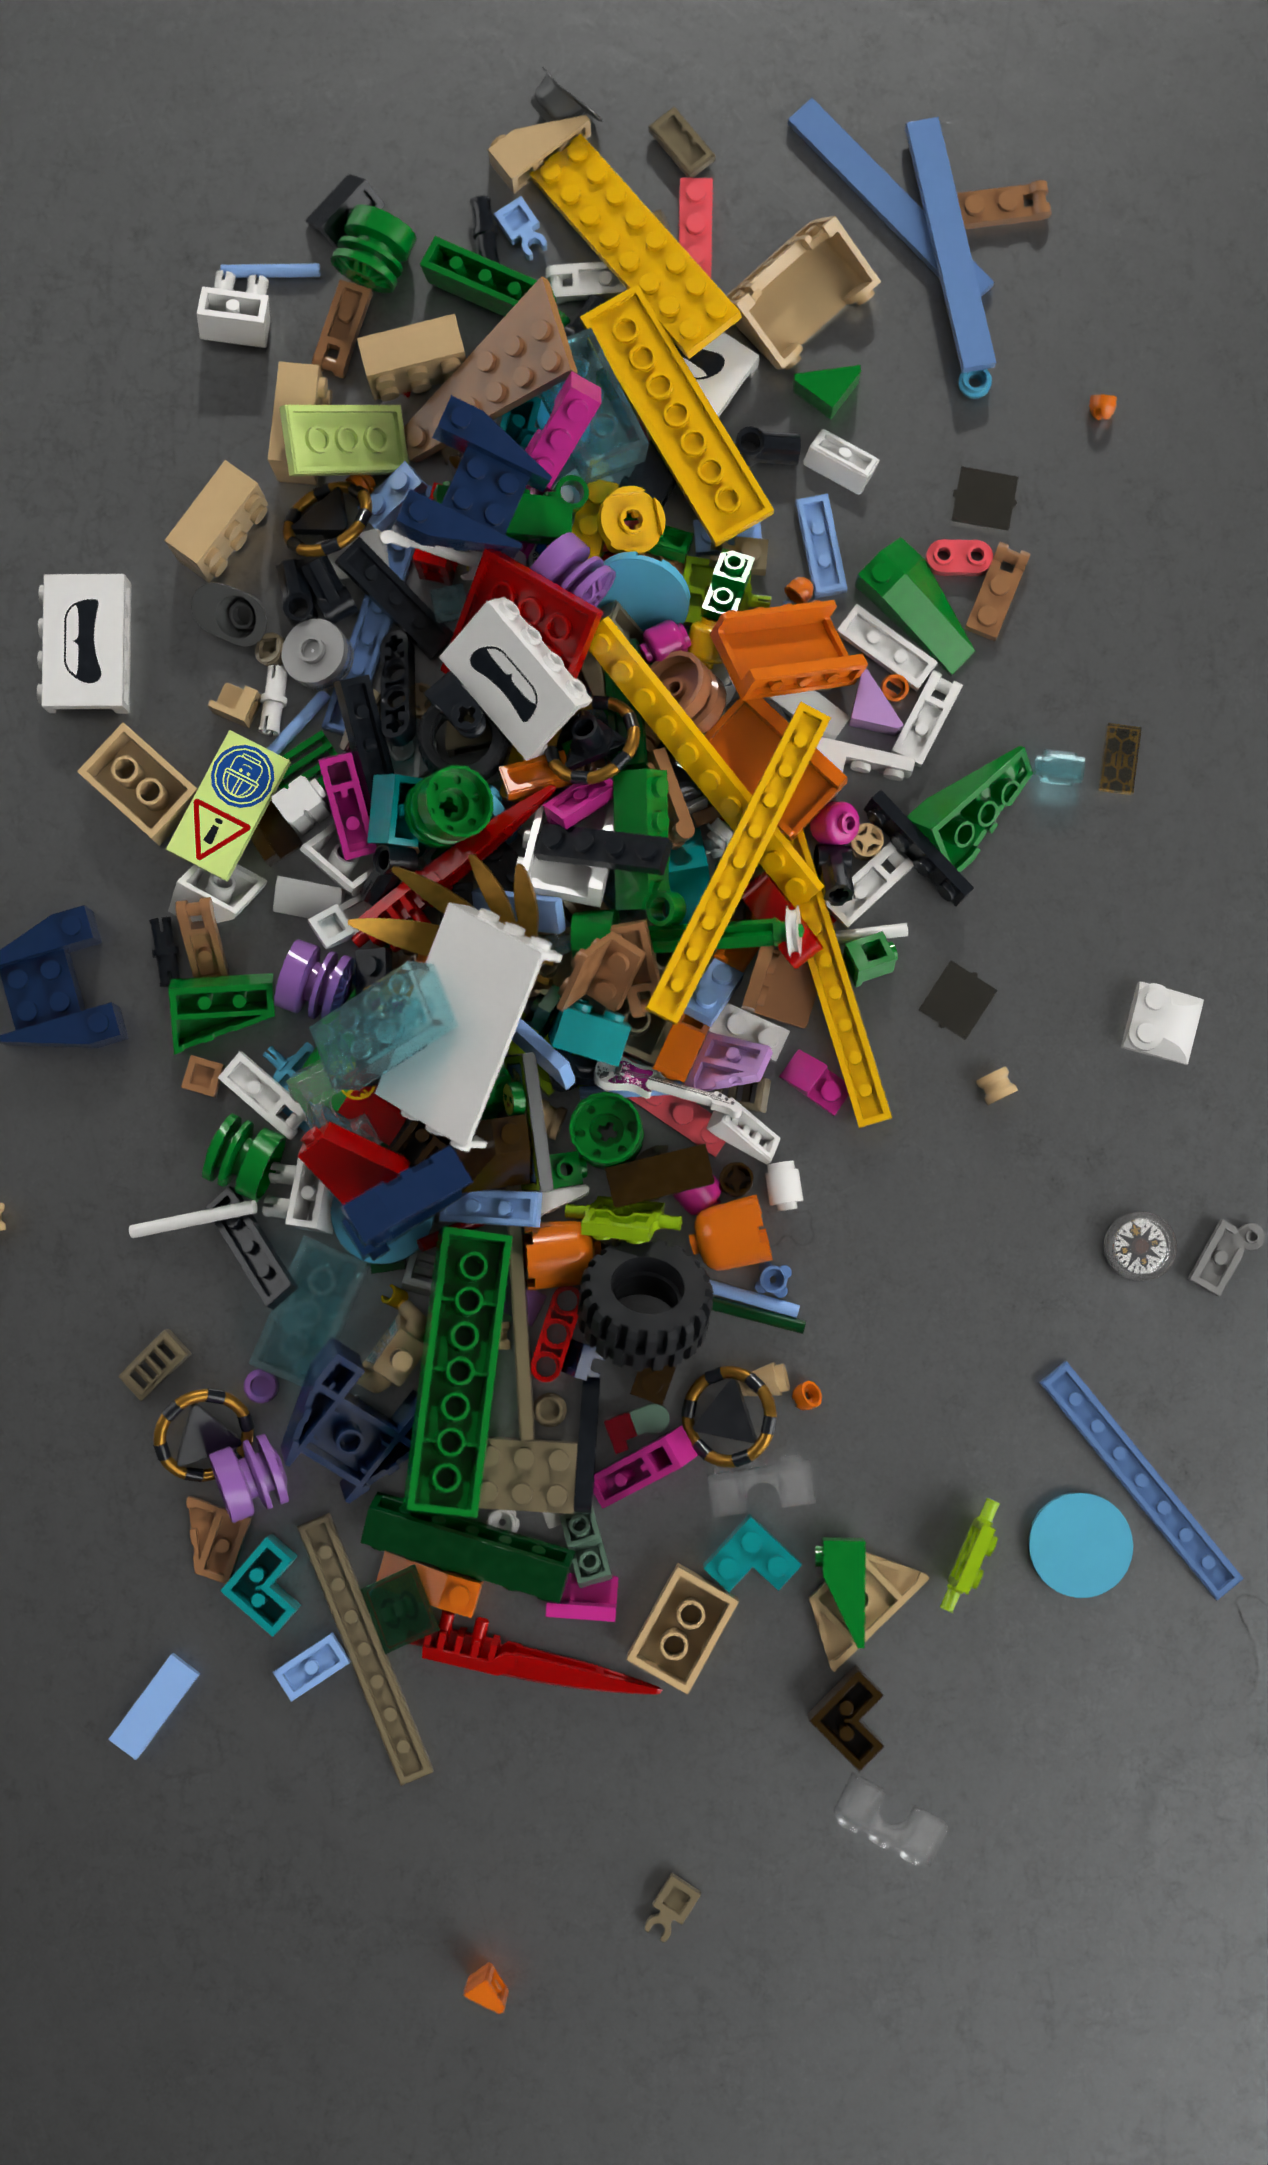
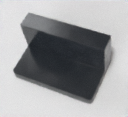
(336, 208)

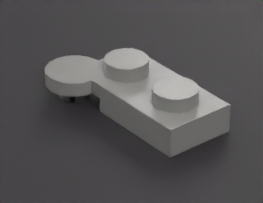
(1223, 1254)

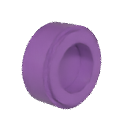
(261, 1386)

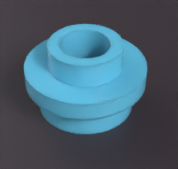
(982, 376)

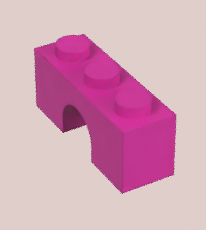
(568, 421)

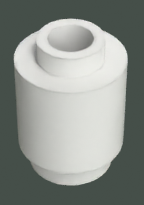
(783, 1185)

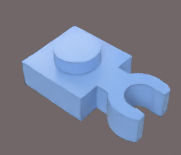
(519, 225)

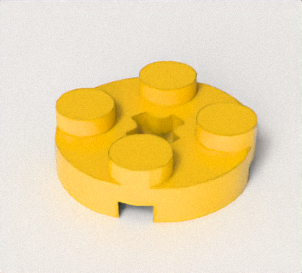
(641, 505)

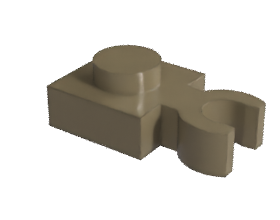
(749, 546)
(674, 1902)

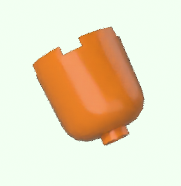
(730, 1235)
(557, 1254)

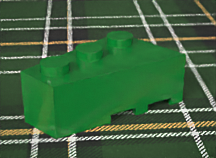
(217, 1005)

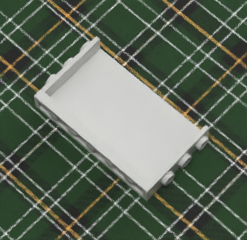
(487, 980)

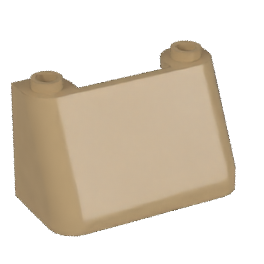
(801, 290)

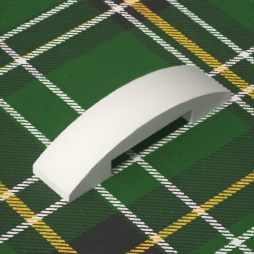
(332, 924)

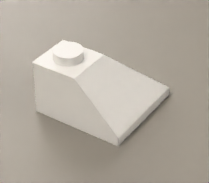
(227, 897)

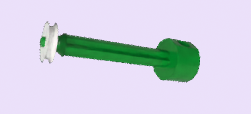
(590, 925)

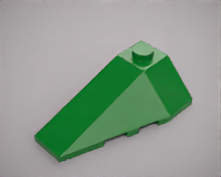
(911, 597)
(967, 809)

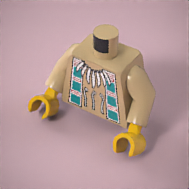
(398, 1347)

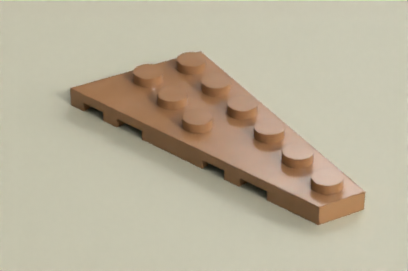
(508, 368)

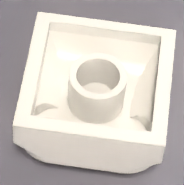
(1162, 1023)

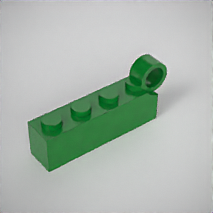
(476, 277)
(539, 517)
(643, 810)

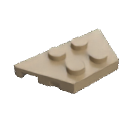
(886, 1591)

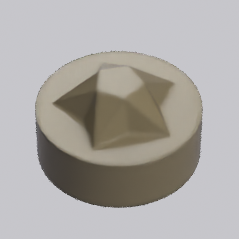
(269, 649)

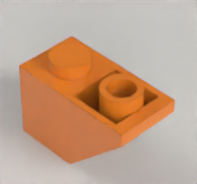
(681, 1048)

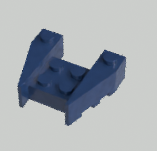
(481, 491)
(45, 987)
(404, 1203)
(343, 1429)

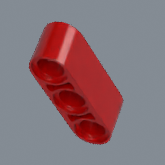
(768, 901)
(544, 1346)

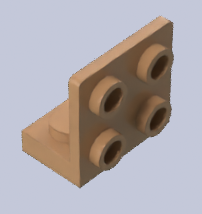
(602, 972)
(780, 989)

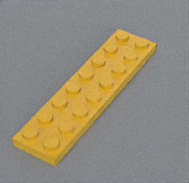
(635, 245)
(678, 416)

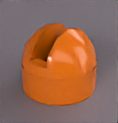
(1102, 406)
(799, 590)
(898, 681)
(813, 1393)

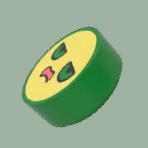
(514, 1098)

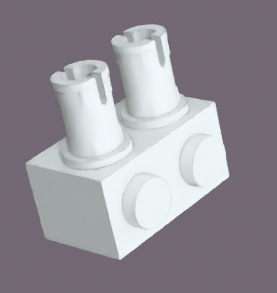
(235, 315)
(309, 1199)

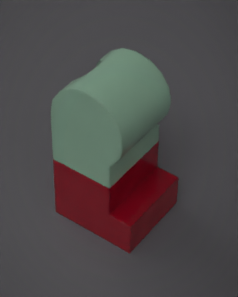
(644, 1419)

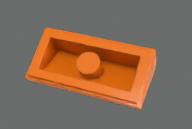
(487, 1988)

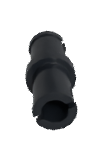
(484, 229)
(165, 950)

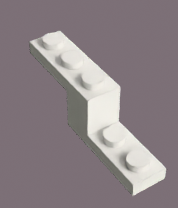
(866, 759)

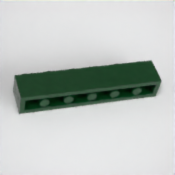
(468, 1548)

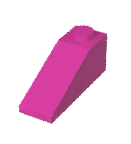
(347, 804)
(643, 1466)

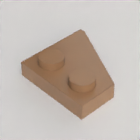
(215, 1539)

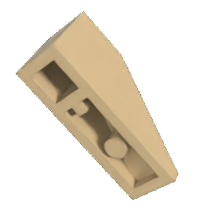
(528, 147)

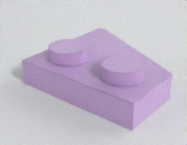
(728, 1063)

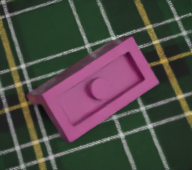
(578, 803)
(587, 1603)

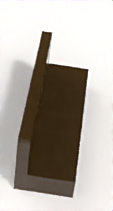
(275, 836)
(659, 1176)

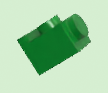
(874, 948)
(575, 1167)

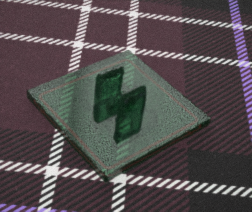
(400, 1609)

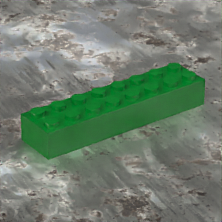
(457, 1372)

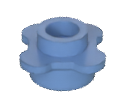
(779, 1287)

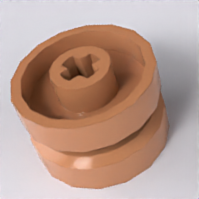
(693, 687)

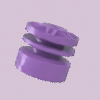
(568, 566)
(306, 979)
(249, 1477)

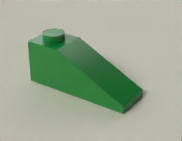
(844, 1572)

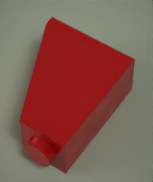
(348, 1161)

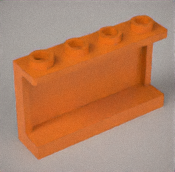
(784, 650)
(747, 741)

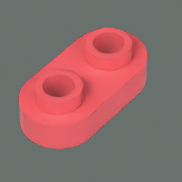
(960, 560)

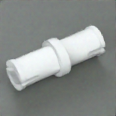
(273, 700)

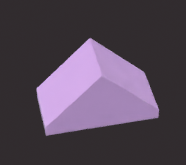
(872, 709)

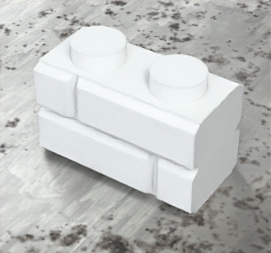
(302, 804)

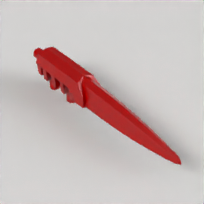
(452, 865)
(513, 1660)

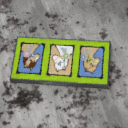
(524, 1069)

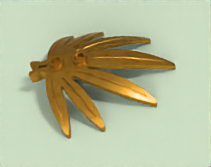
(419, 936)

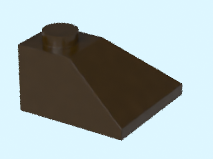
(505, 1158)

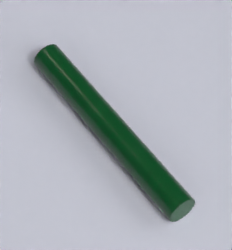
(758, 1315)

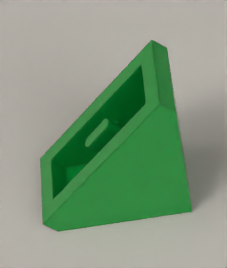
(827, 388)

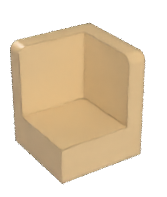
(237, 704)

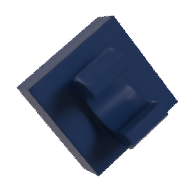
(579, 1360)

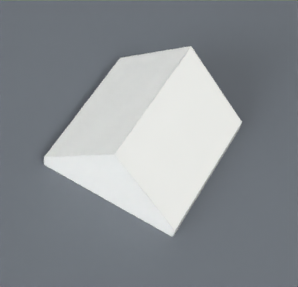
(327, 855)

